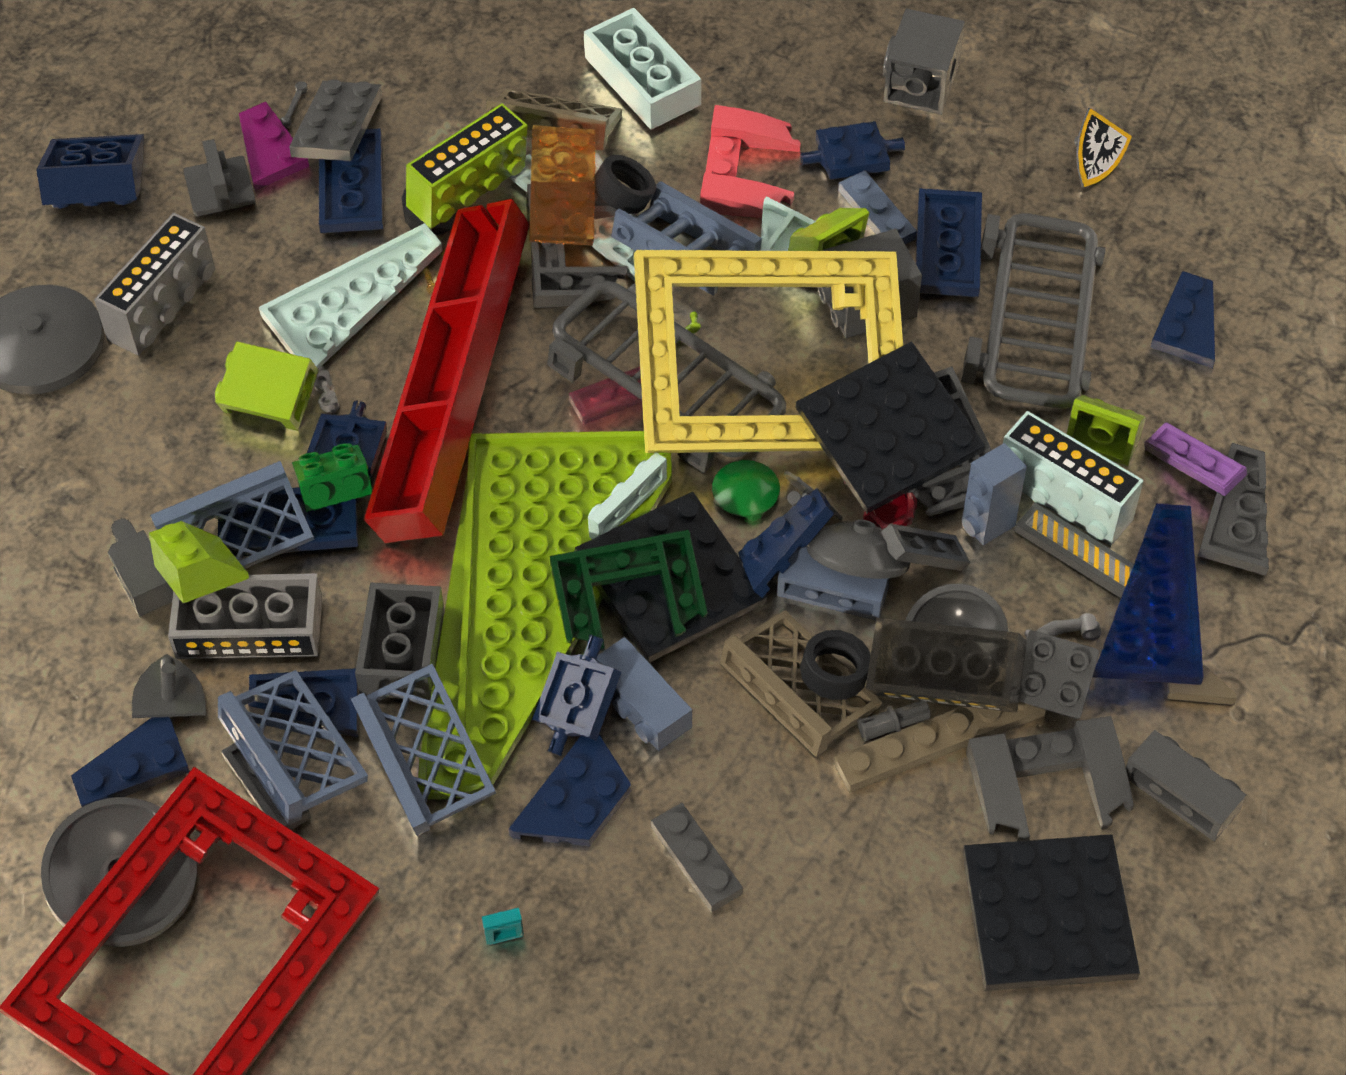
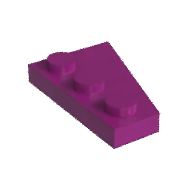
(268, 146)

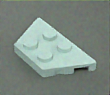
(779, 224)

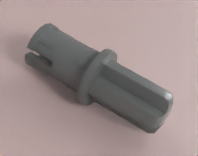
(893, 720)

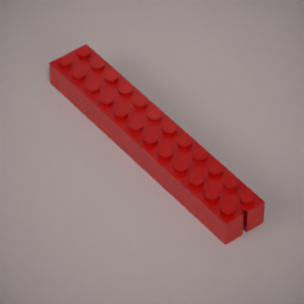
(448, 374)

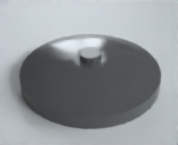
(47, 338)
(87, 849)

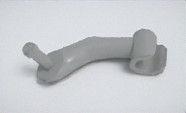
(1085, 623)

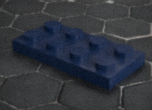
(353, 189)
(949, 241)
(330, 526)

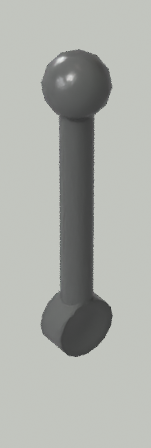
(301, 88)

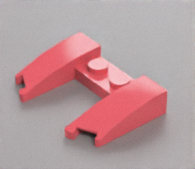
(729, 132)

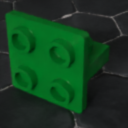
(332, 476)

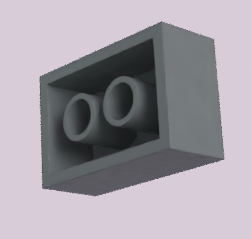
(399, 636)

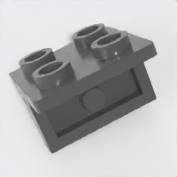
(218, 183)
(1057, 674)

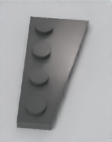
(1238, 520)

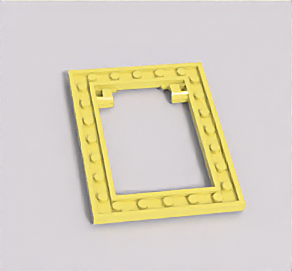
(657, 271)

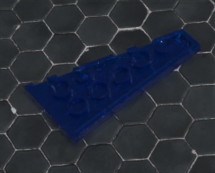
(1158, 615)

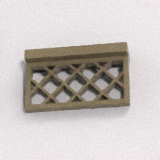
(559, 112)
(779, 693)

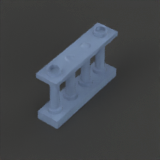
(683, 215)

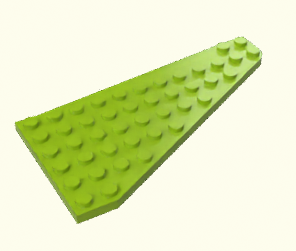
(502, 615)

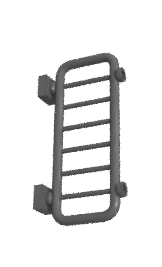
(567, 357)
(988, 362)

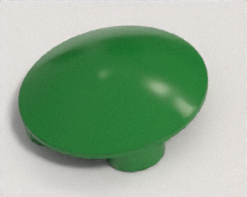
(746, 489)

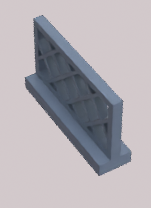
(230, 498)
(393, 760)
(267, 764)

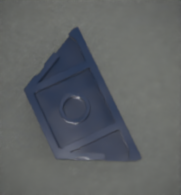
(576, 797)

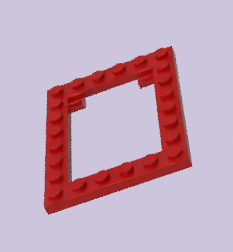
(217, 814)

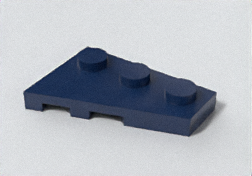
(1189, 321)
(776, 544)
(330, 688)
(133, 764)

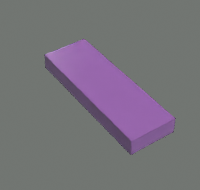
(1195, 459)

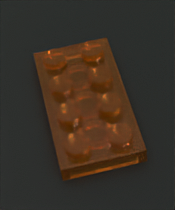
(562, 185)

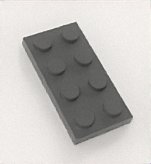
(336, 120)

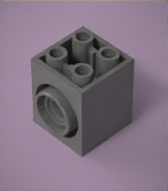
(922, 61)
(908, 277)

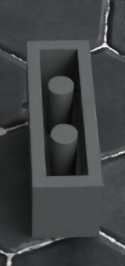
(1185, 785)

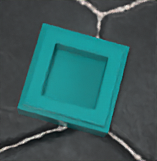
(503, 926)

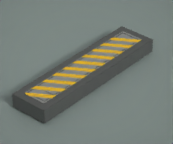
(1075, 548)

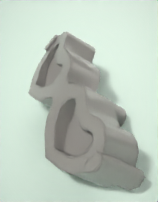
(323, 385)

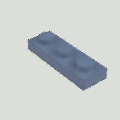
(883, 215)

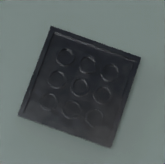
(889, 427)
(642, 603)
(1050, 912)

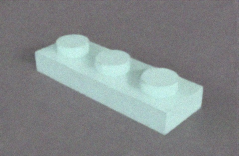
(628, 496)

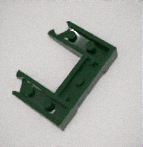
(665, 554)

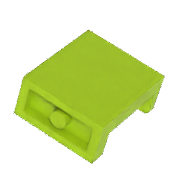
(266, 384)

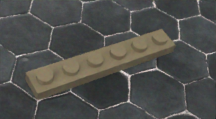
(925, 742)

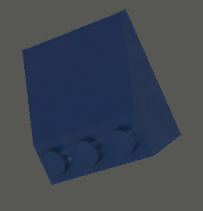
(91, 170)

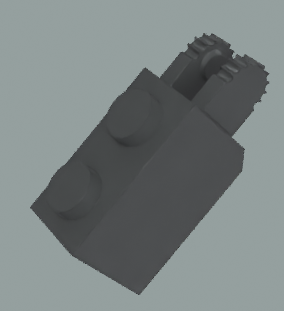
(136, 568)

